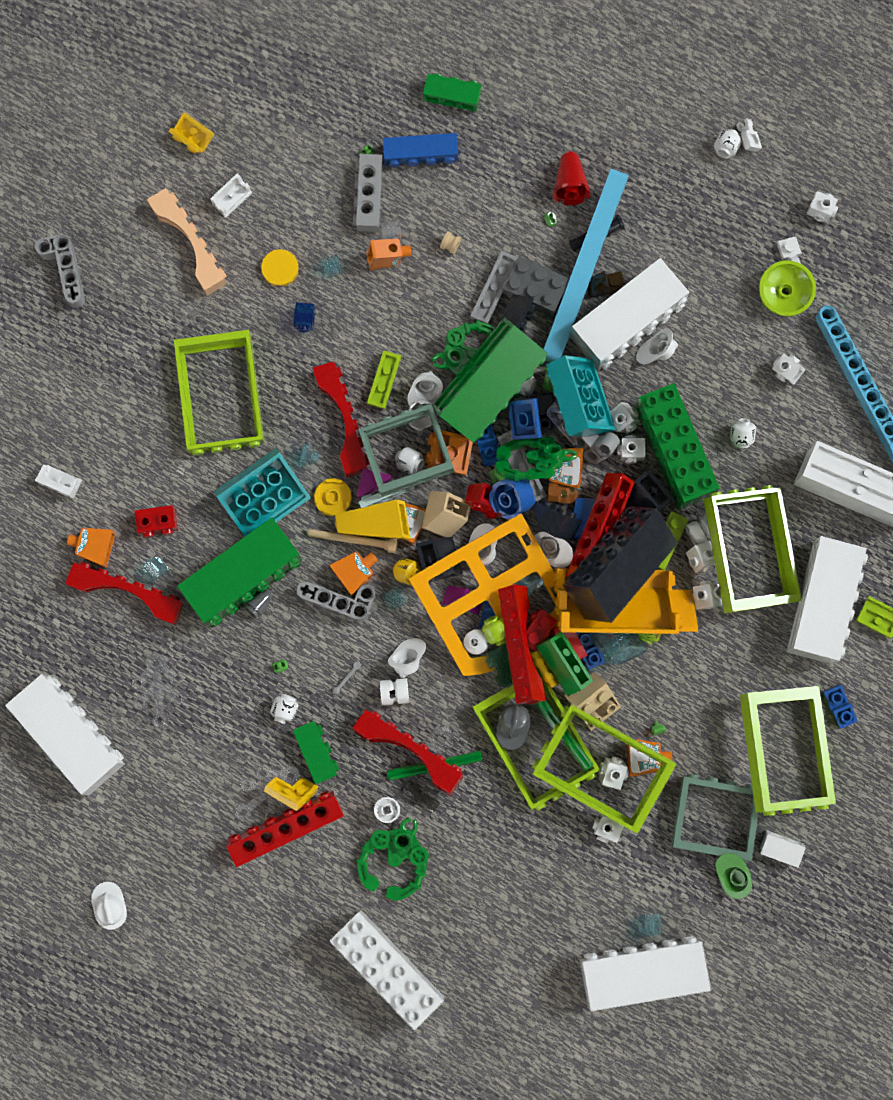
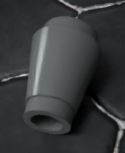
(258, 604)

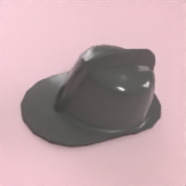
(513, 726)

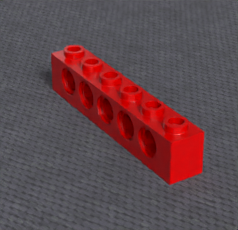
(605, 512)
(261, 846)

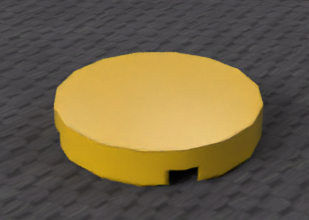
(280, 267)
(338, 497)

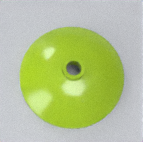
(793, 278)

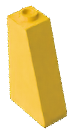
(377, 520)

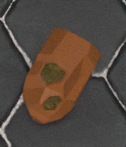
(561, 494)

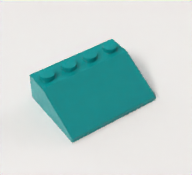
(580, 396)
(262, 492)

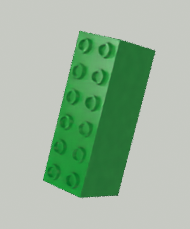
(489, 380)
(676, 446)
(240, 573)

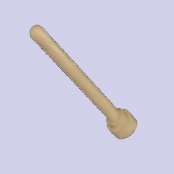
(389, 544)

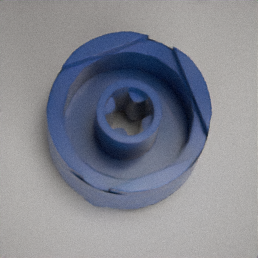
(511, 497)

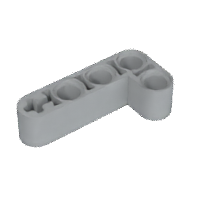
(66, 271)
(595, 446)
(334, 598)

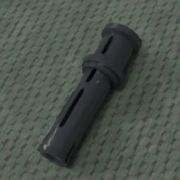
(616, 224)

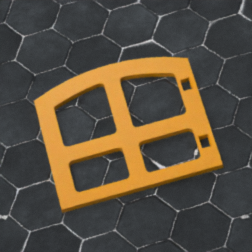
(486, 590)

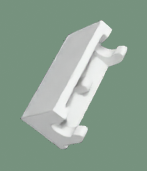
(231, 195)
(58, 481)
(782, 848)

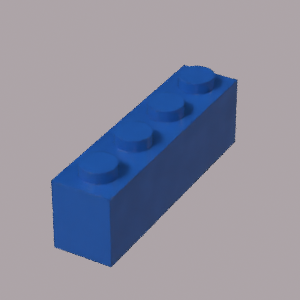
(420, 149)

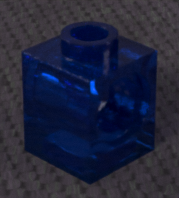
(304, 317)

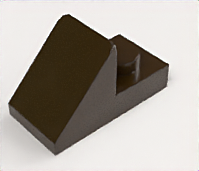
(605, 284)

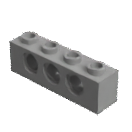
(368, 164)

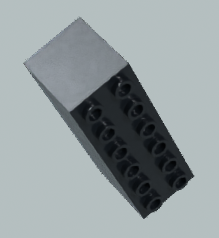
(620, 564)

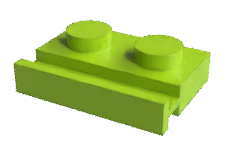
(877, 617)

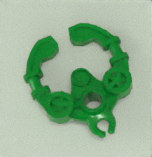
(455, 347)
(546, 457)
(396, 854)

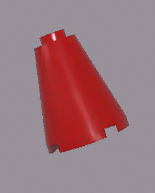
(571, 183)

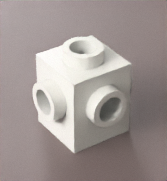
(823, 207)
(788, 368)
(625, 418)
(636, 445)
(701, 557)
(707, 595)
(613, 772)
(614, 832)

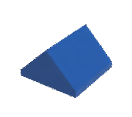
(525, 419)

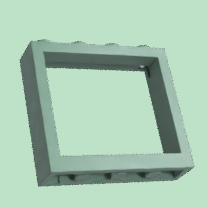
(389, 423)
(712, 783)

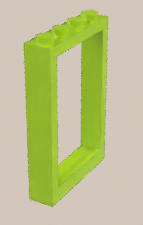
(212, 343)
(782, 544)
(501, 698)
(756, 756)
(651, 794)

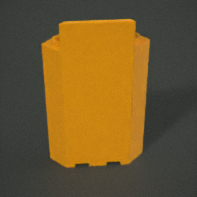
(652, 609)

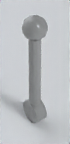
(356, 666)

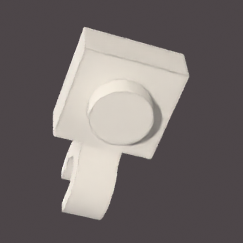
(749, 137)
(789, 249)

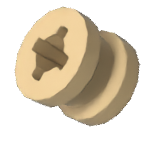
(450, 242)

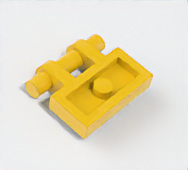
(546, 672)

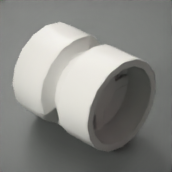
(698, 531)
(401, 691)
(387, 810)

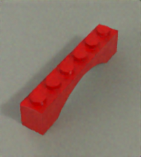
(329, 383)
(88, 580)
(514, 609)
(374, 730)

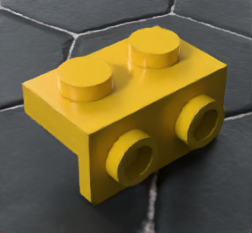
(191, 133)

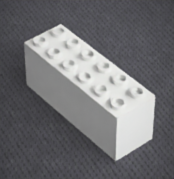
(629, 314)
(848, 482)
(827, 600)
(66, 734)
(387, 969)
(644, 973)

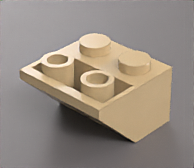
(445, 513)
(595, 699)

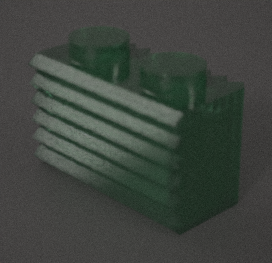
(499, 660)

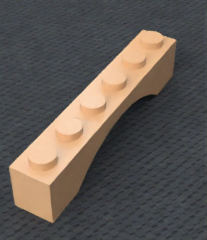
(167, 211)

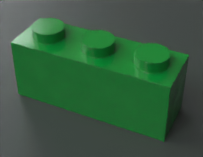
(452, 92)
(565, 663)
(316, 752)

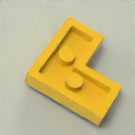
(292, 796)

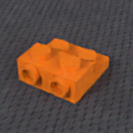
(458, 447)

